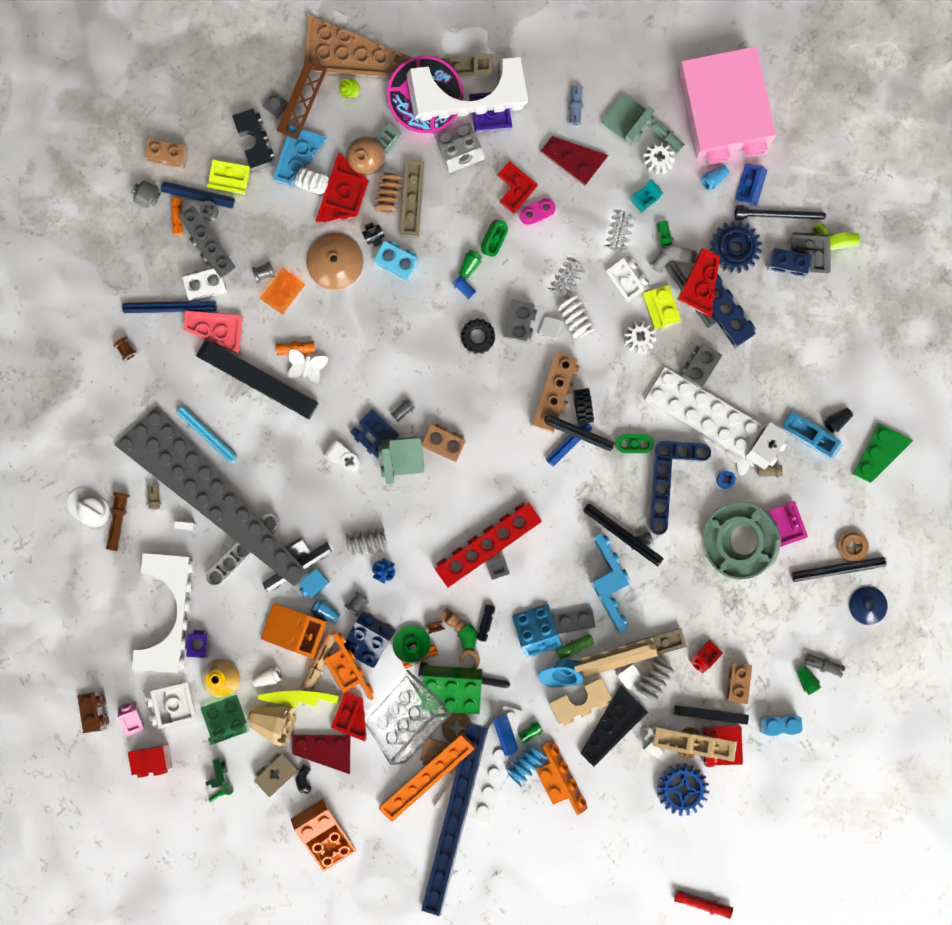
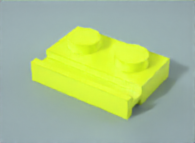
(228, 177)
(661, 307)

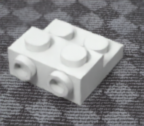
(170, 706)

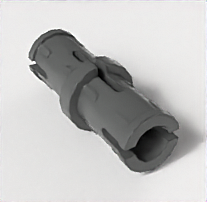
(824, 665)

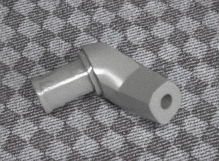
(673, 253)

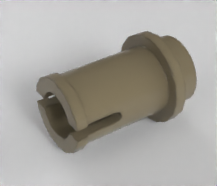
(771, 471)
(153, 497)

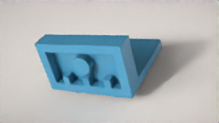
(536, 630)

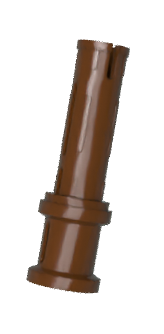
(118, 512)

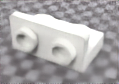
(628, 278)

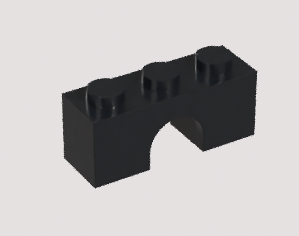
(249, 123)

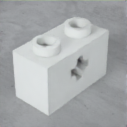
(761, 453)

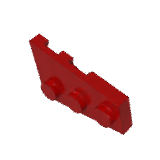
(700, 283)

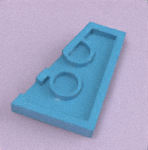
(297, 155)

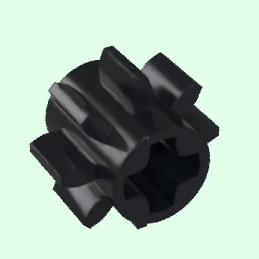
(373, 234)

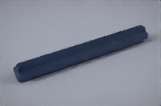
(170, 306)

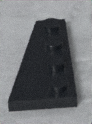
(617, 721)

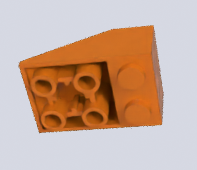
(294, 630)
(322, 835)

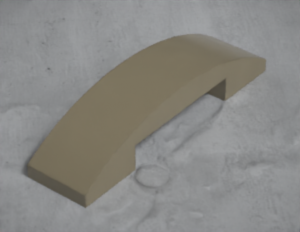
(471, 66)

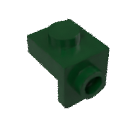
(220, 769)

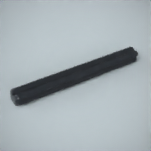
(623, 535)
(838, 569)

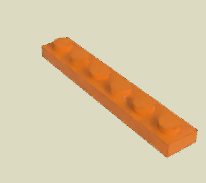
(426, 777)

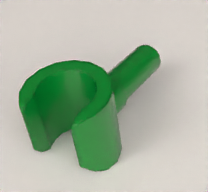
(221, 793)

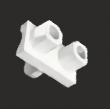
(649, 748)

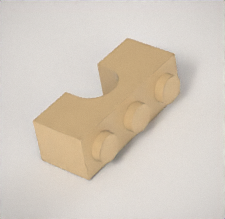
(596, 696)

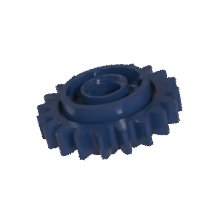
(738, 235)

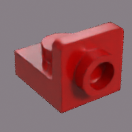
(705, 657)

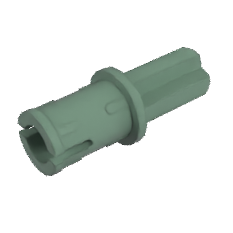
(667, 136)

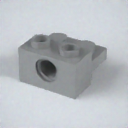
(459, 147)

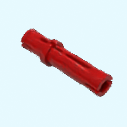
(703, 904)

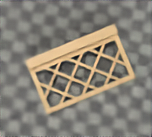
(617, 657)

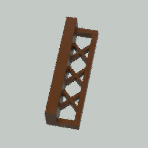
(295, 96)

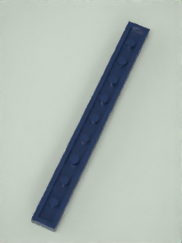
(454, 822)

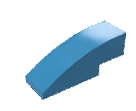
(812, 435)

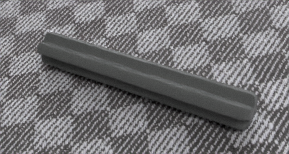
(680, 279)

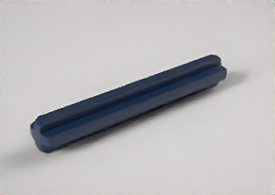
(197, 194)

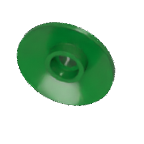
(407, 637)

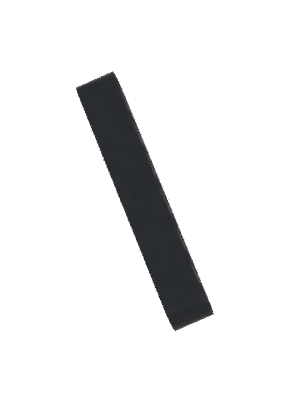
(257, 379)

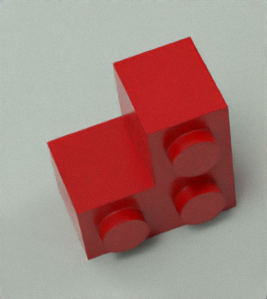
(150, 760)

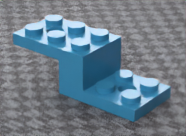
(610, 583)

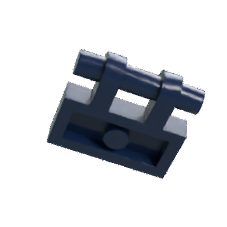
(377, 428)

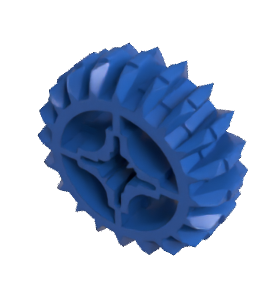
(682, 798)

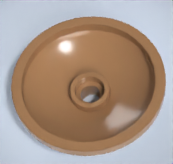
(339, 273)

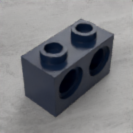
(789, 262)

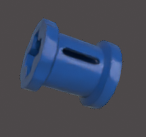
(725, 485)

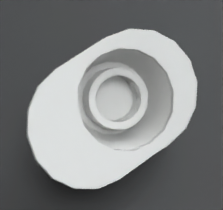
(88, 507)

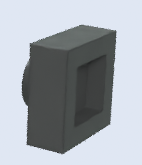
(275, 104)
(497, 567)

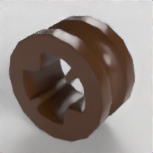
(435, 627)

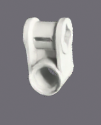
(339, 454)

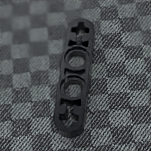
(711, 714)

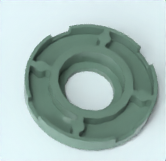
(718, 540)

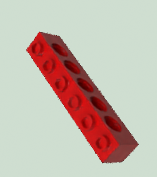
(531, 520)

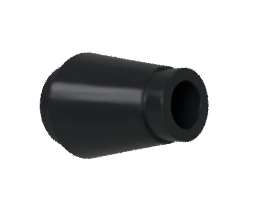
(838, 420)

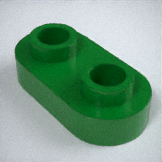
(494, 238)
(634, 443)

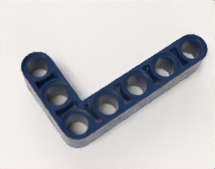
(666, 478)

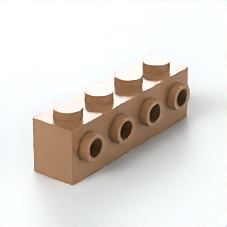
(555, 390)

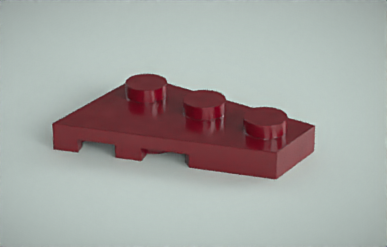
(574, 159)

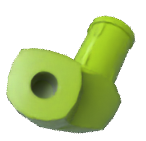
(838, 240)

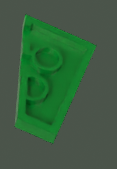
(880, 452)

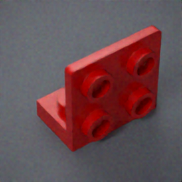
(731, 733)

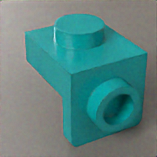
(646, 196)

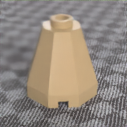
(273, 723)

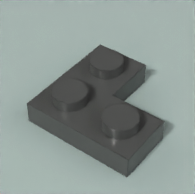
(816, 245)

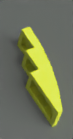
(292, 697)

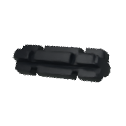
(486, 623)

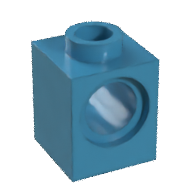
(313, 584)

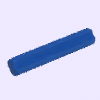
(565, 446)

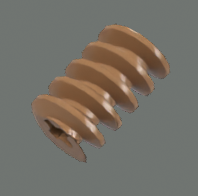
(387, 193)

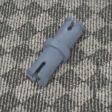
(575, 105)

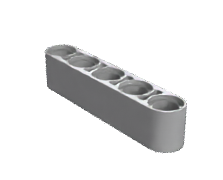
(234, 554)

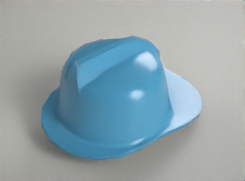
(561, 674)

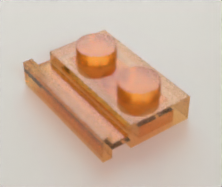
(282, 291)

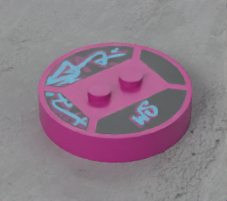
(399, 95)

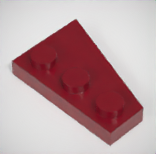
(326, 750)

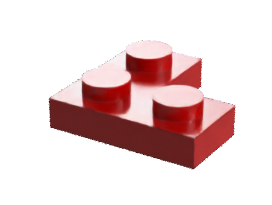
(520, 187)

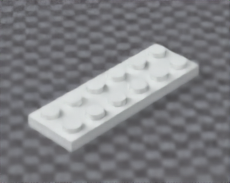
(704, 413)

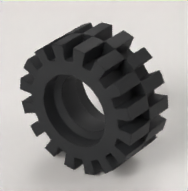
(477, 347)
(583, 406)

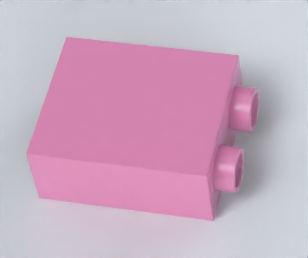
(727, 104)

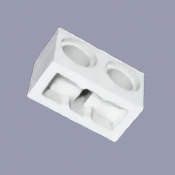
(205, 289)

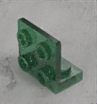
(224, 719)

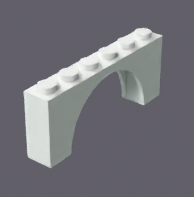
(431, 101)
(175, 574)

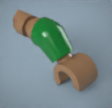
(465, 632)

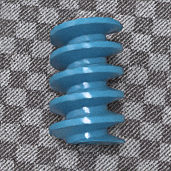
(525, 764)

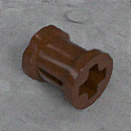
(125, 349)

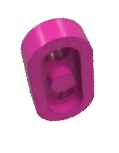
(537, 211)

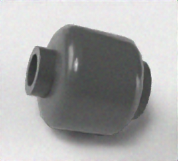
(145, 194)

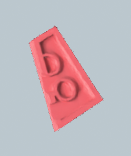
(217, 328)

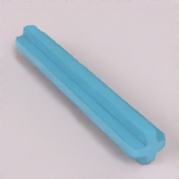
(205, 433)

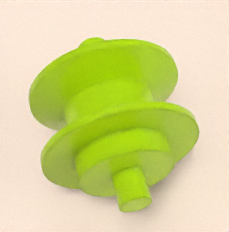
(349, 88)

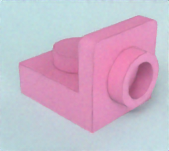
(130, 718)

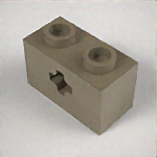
(270, 784)

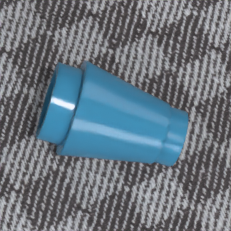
(713, 177)
(324, 611)

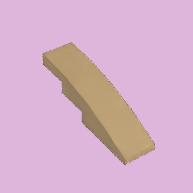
(695, 744)

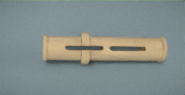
(318, 663)

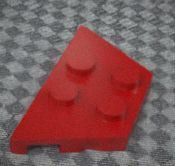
(343, 193)

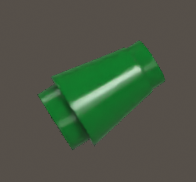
(470, 263)
(808, 681)

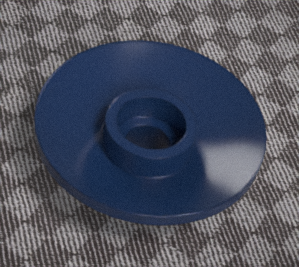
(858, 606)

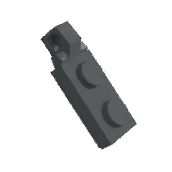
(574, 621)

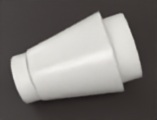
(268, 677)

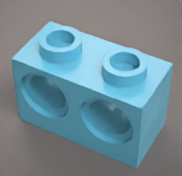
(393, 265)

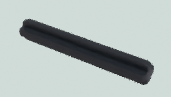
(580, 433)

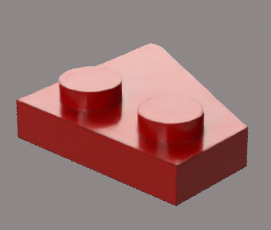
(351, 717)

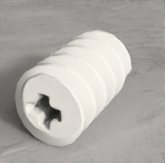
(575, 317)

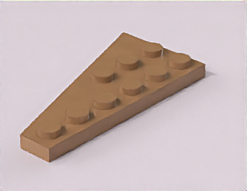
(347, 52)

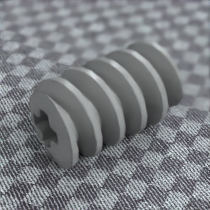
(366, 542)
(655, 679)

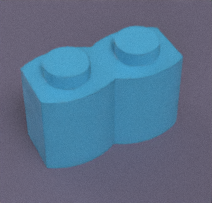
(786, 724)

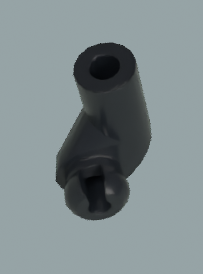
(301, 781)

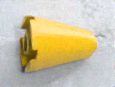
(228, 678)

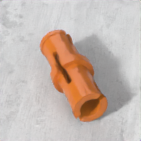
(303, 347)

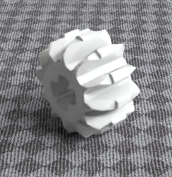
(652, 161)
(311, 180)
(640, 344)

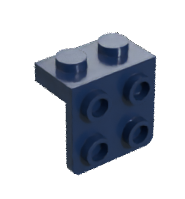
(368, 639)

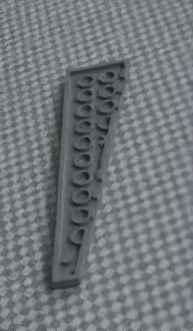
(178, 465)

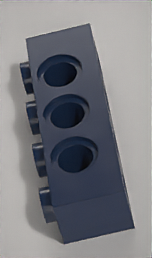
(724, 320)

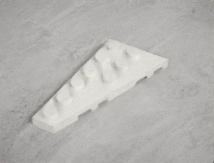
(489, 773)

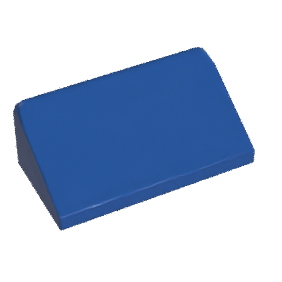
(751, 184)
(505, 735)

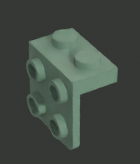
(628, 119)
(401, 457)

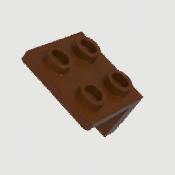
(92, 712)

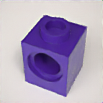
(191, 650)

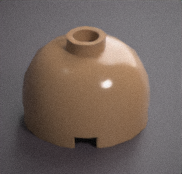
(366, 155)

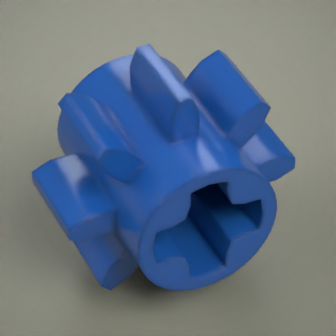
(383, 570)

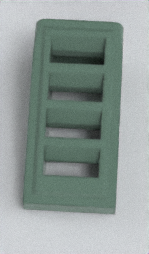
(392, 142)

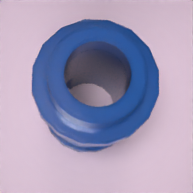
(466, 289)

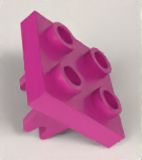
(789, 523)

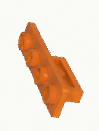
(344, 670)
(558, 779)

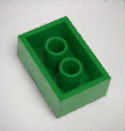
(455, 687)

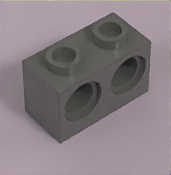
(515, 320)
(704, 368)

